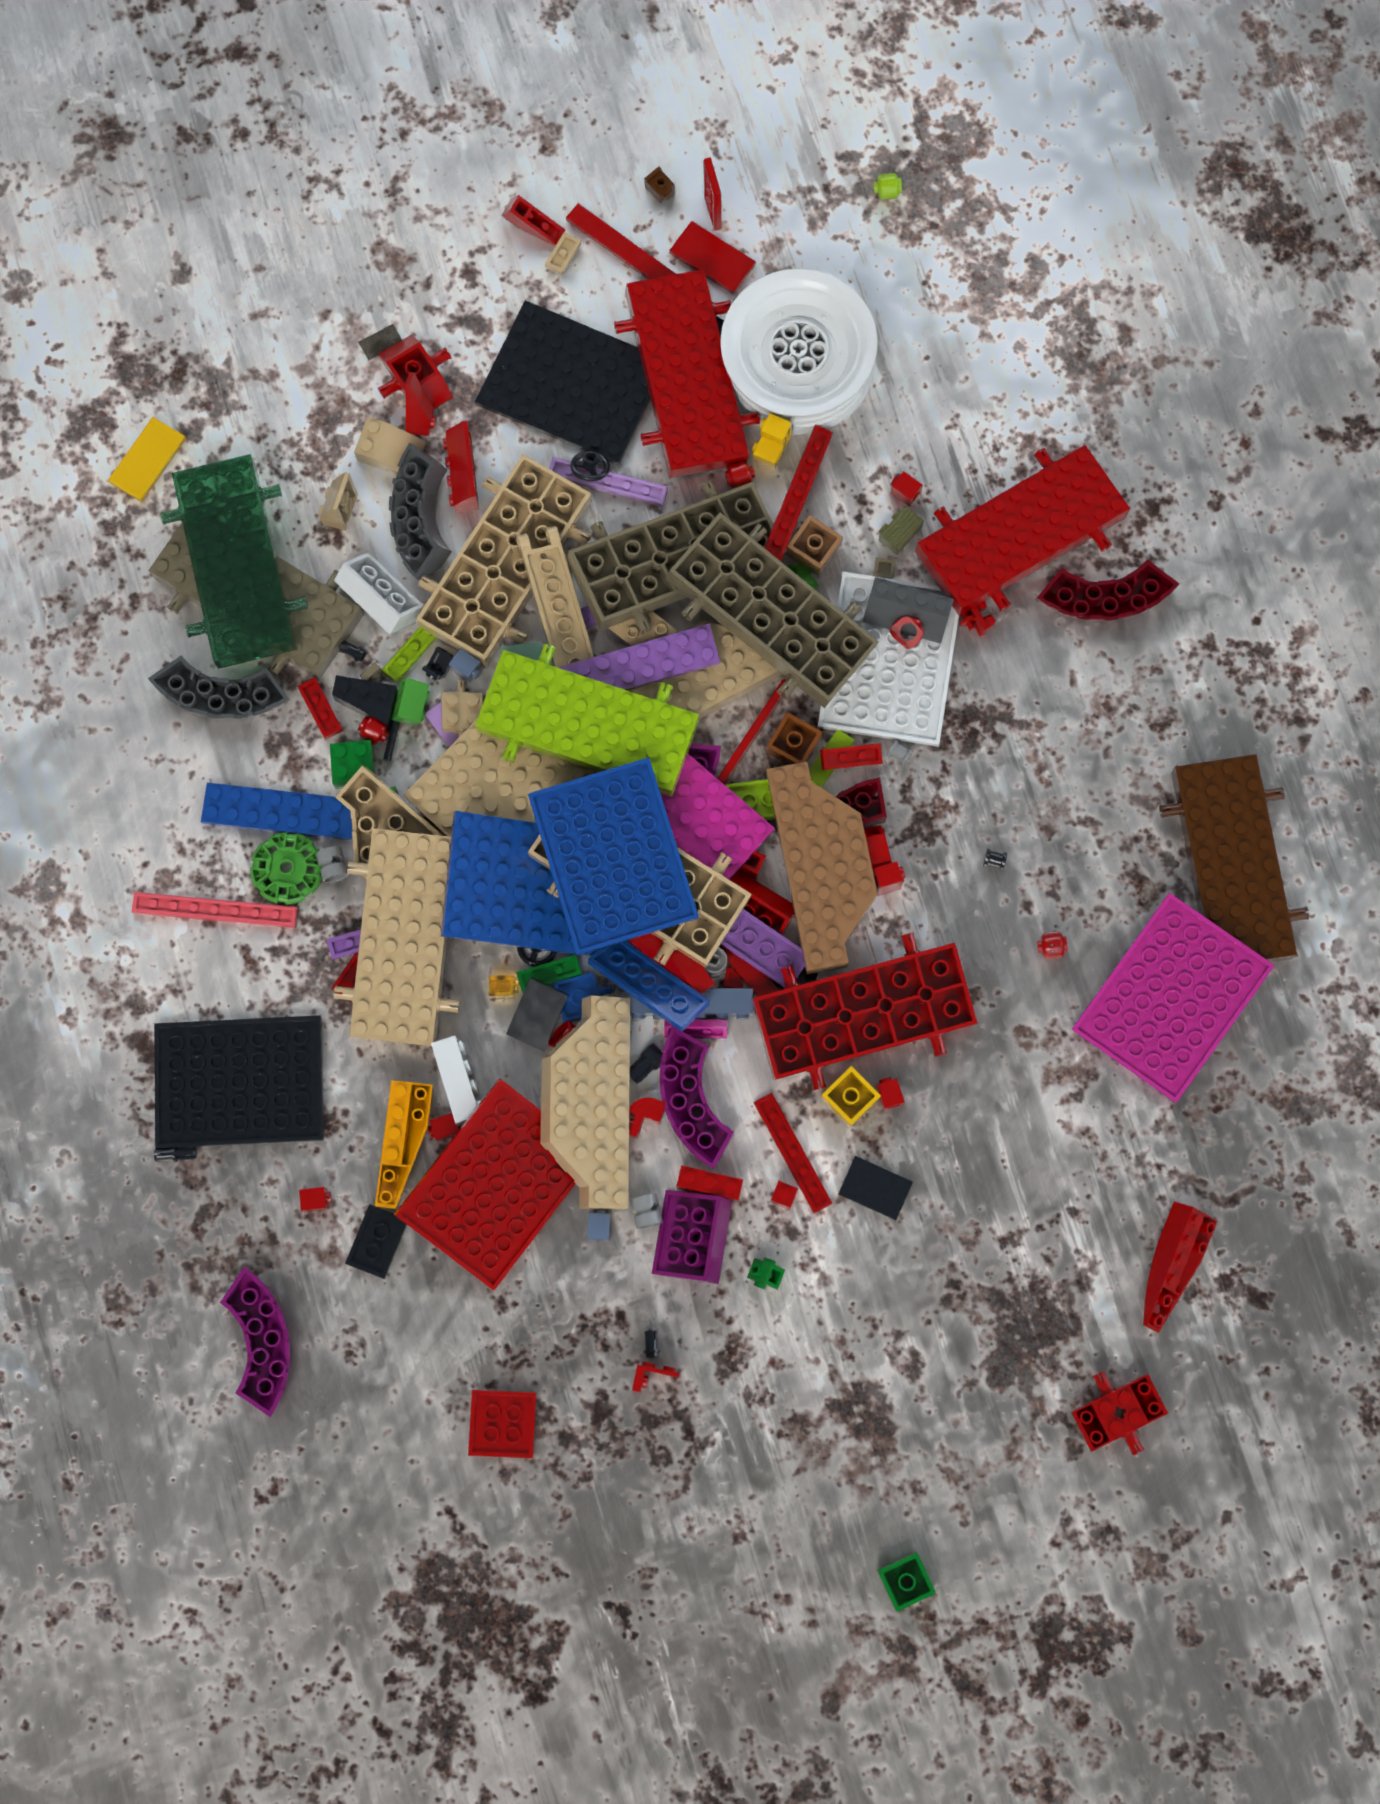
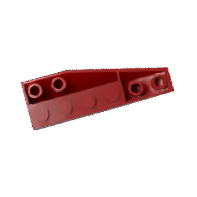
(678, 964)
(1175, 1261)

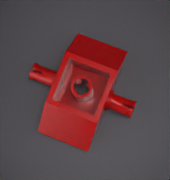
(411, 357)
(1139, 1407)

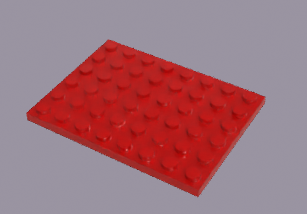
(489, 1187)

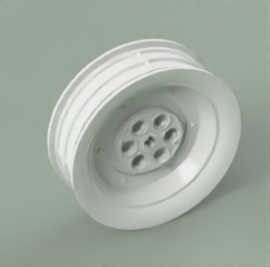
(801, 305)

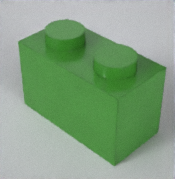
(410, 702)

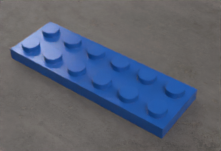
(649, 983)

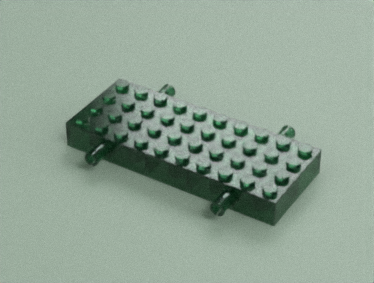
(234, 561)

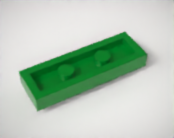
(551, 971)

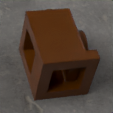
(653, 182)

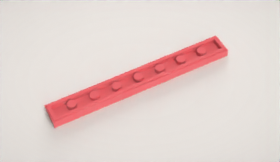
(214, 910)

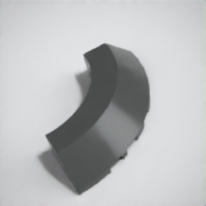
(414, 515)
(218, 696)

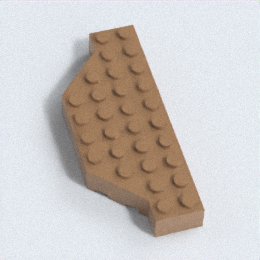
(823, 864)

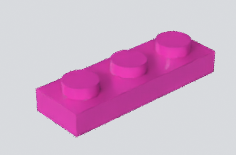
(702, 1028)

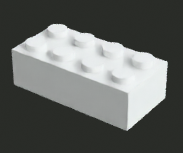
(378, 593)
(456, 1077)

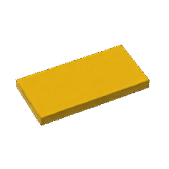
(147, 459)

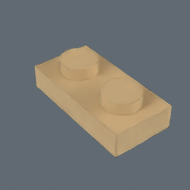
(563, 254)

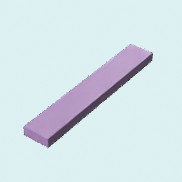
(614, 483)

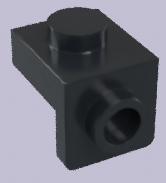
(439, 664)

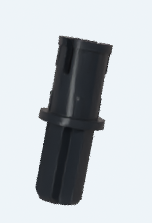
(175, 1154)

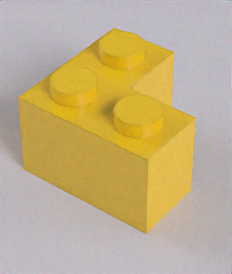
(775, 437)

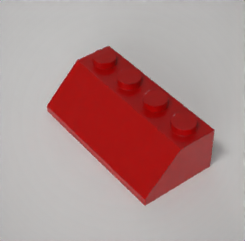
(462, 468)
(765, 903)

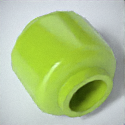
(887, 186)

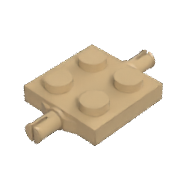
(459, 709)

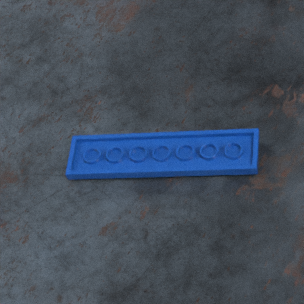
(276, 811)

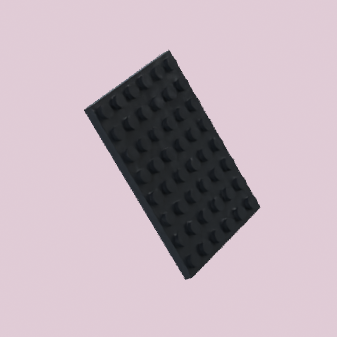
(568, 382)
(238, 1082)

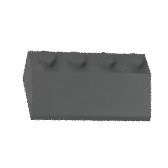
(893, 601)

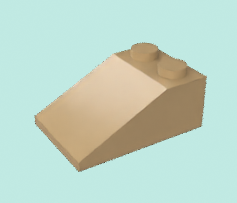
(384, 444)
(339, 502)

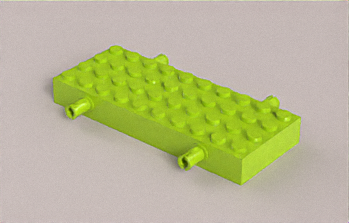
(584, 719)

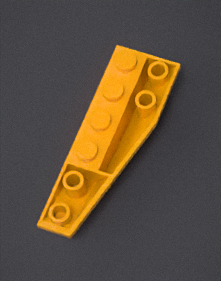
(403, 1135)

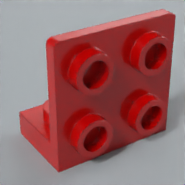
(641, 1379)

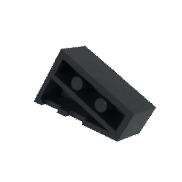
(366, 697)

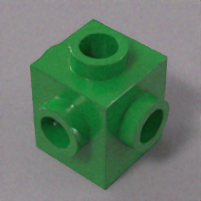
(765, 1273)

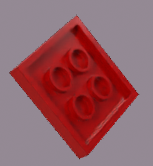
(502, 1424)

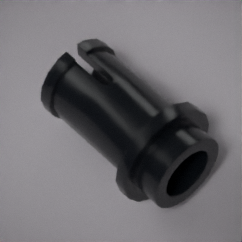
(353, 651)
(651, 1344)

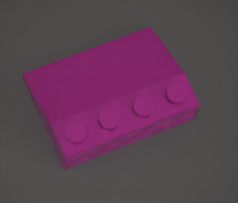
(692, 1236)

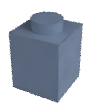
(466, 665)
(599, 1225)

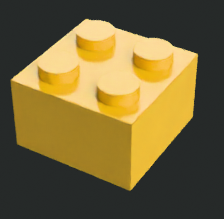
(850, 1097)

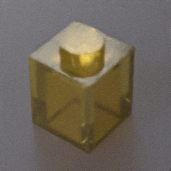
(503, 987)

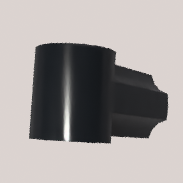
(649, 1061)

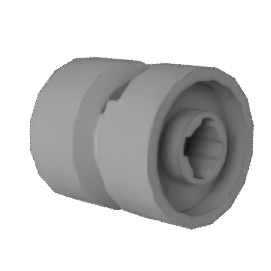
(332, 866)
(717, 965)
(646, 1211)

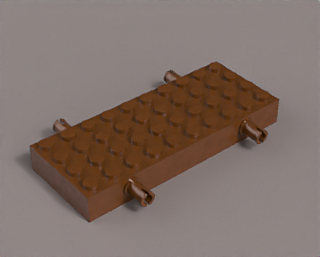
(1235, 853)

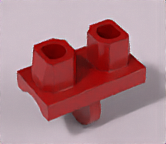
(974, 619)

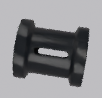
(995, 859)

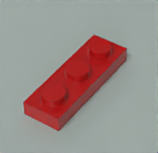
(320, 708)
(851, 756)

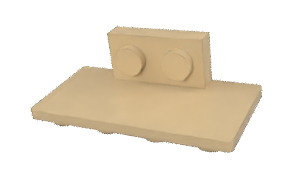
(630, 633)

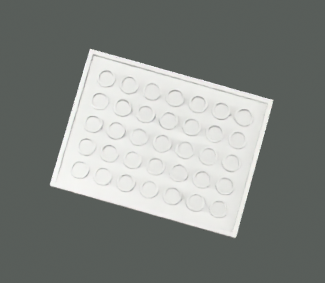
(895, 689)

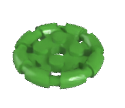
(286, 880)

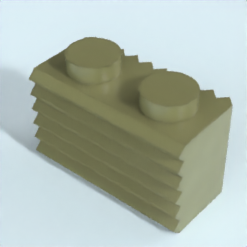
(900, 530)

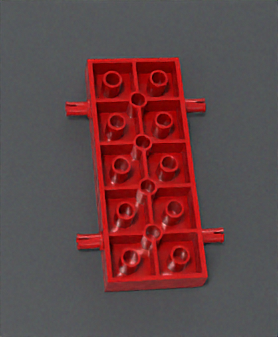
(686, 373)
(1022, 529)
(864, 1011)

